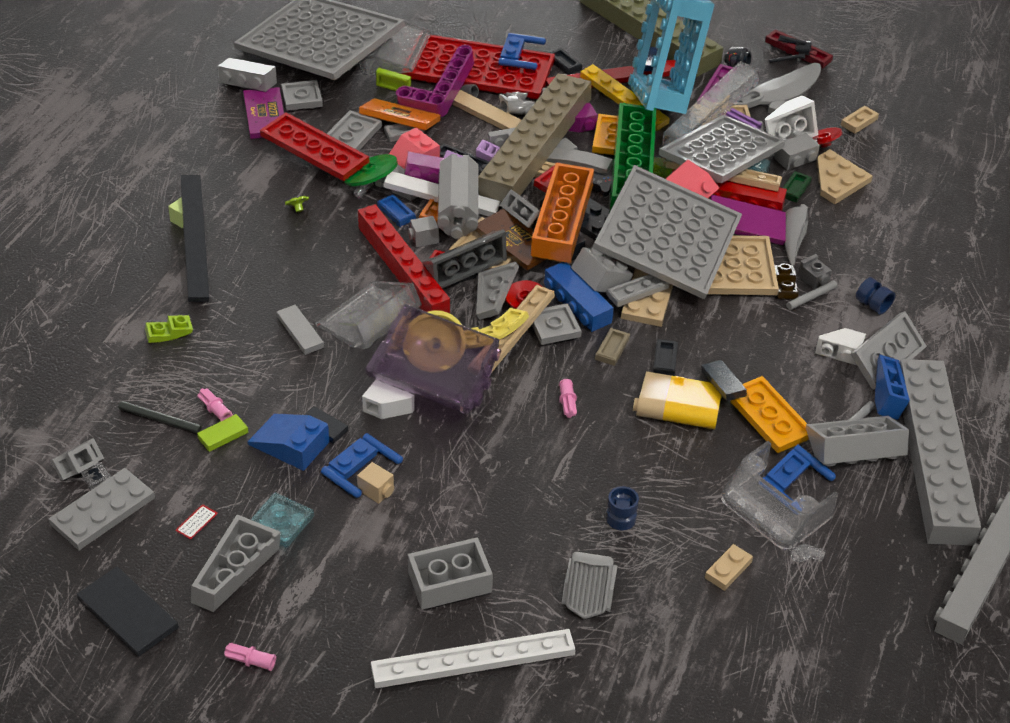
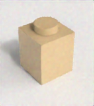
(375, 482)

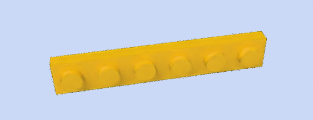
(617, 91)

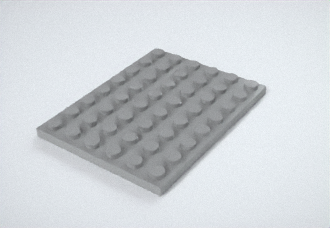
(320, 36)

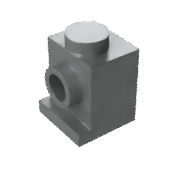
(814, 272)

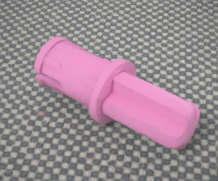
(568, 398)
(214, 404)
(250, 656)

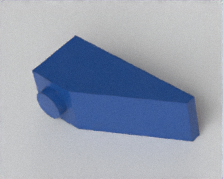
(890, 389)

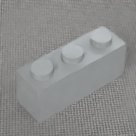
(247, 74)

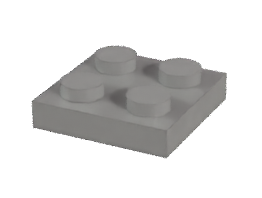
(301, 95)
(556, 325)

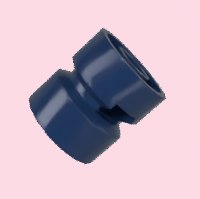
(875, 295)
(622, 508)

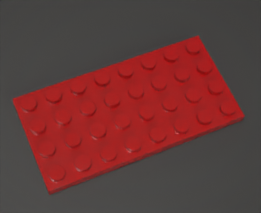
(486, 69)

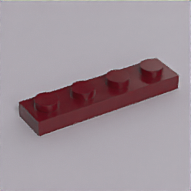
(816, 55)

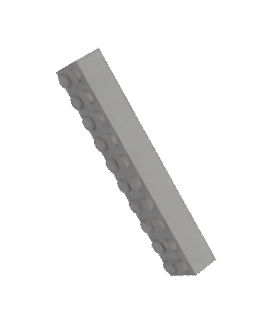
(938, 456)

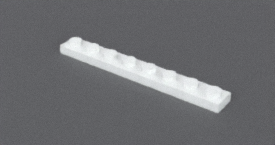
(472, 658)

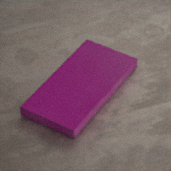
(757, 220)

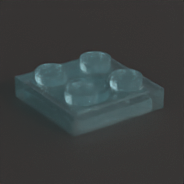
(284, 516)

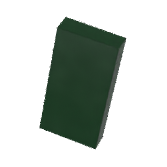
(796, 186)

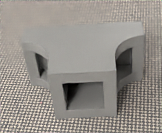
(77, 459)

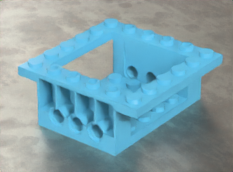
(652, 88)

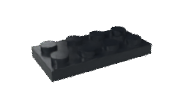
(593, 219)

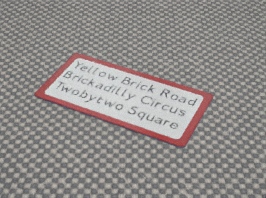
(196, 521)

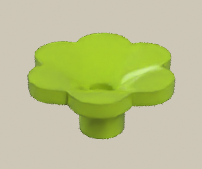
(297, 202)

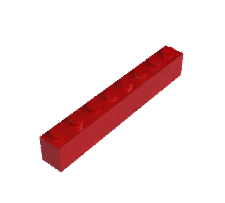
(401, 259)

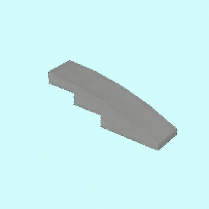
(581, 158)

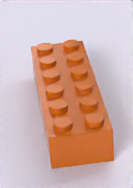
(562, 213)

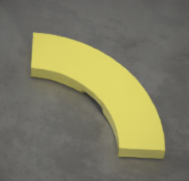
(505, 324)

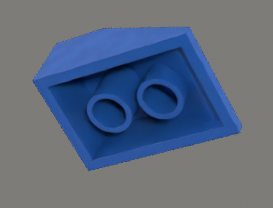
(292, 438)

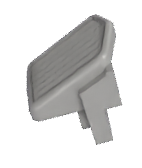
(589, 584)

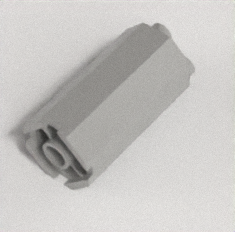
(458, 196)

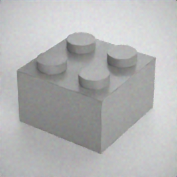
(600, 270)

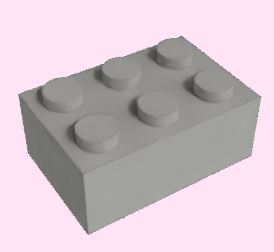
(450, 573)

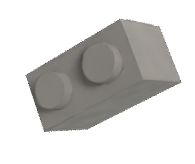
(797, 151)

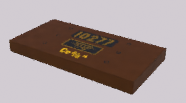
(517, 237)

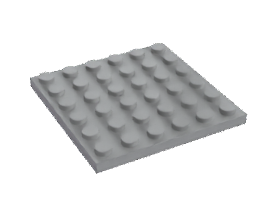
(668, 231)

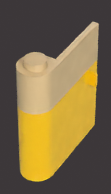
(678, 400)

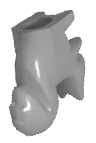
(515, 103)

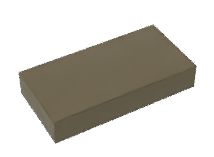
(612, 346)

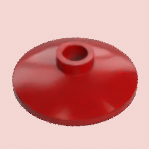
(827, 135)
(519, 291)

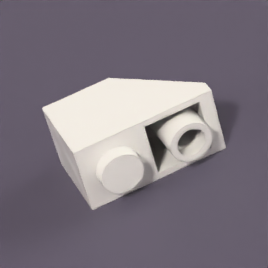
(840, 344)
(387, 401)

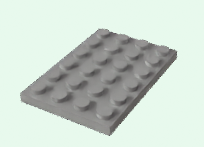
(723, 147)

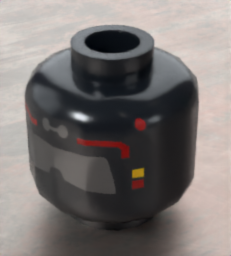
(737, 54)

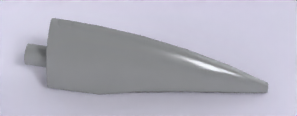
(795, 230)

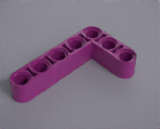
(446, 89)

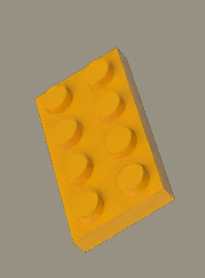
(771, 415)

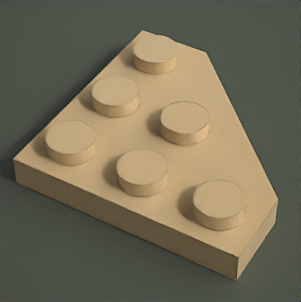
(839, 176)

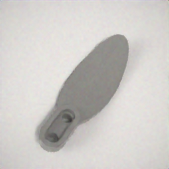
(784, 87)

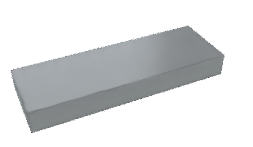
(636, 289)
(300, 329)

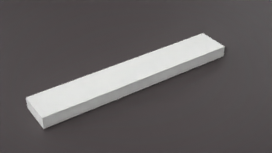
(429, 190)

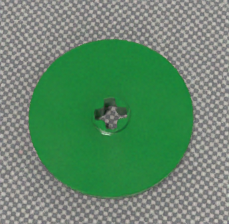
(377, 168)

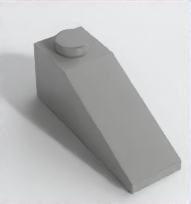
(520, 208)

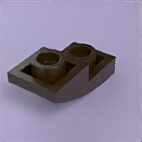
(786, 281)

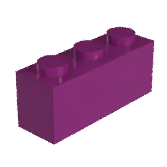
(423, 166)

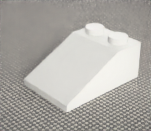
(793, 119)

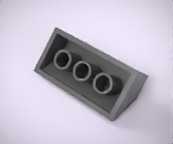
(468, 258)

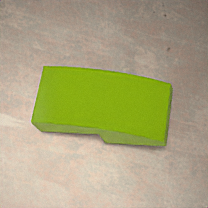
(174, 328)

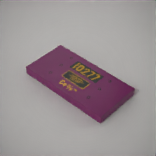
(262, 109)

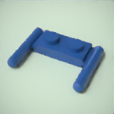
(513, 48)
(355, 458)
(793, 466)

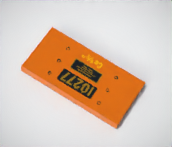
(399, 114)

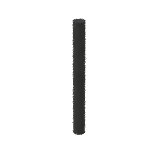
(160, 417)

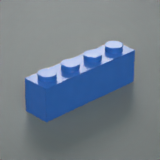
(582, 299)

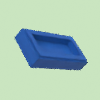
(396, 210)

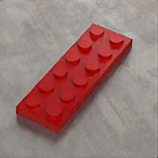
(314, 146)

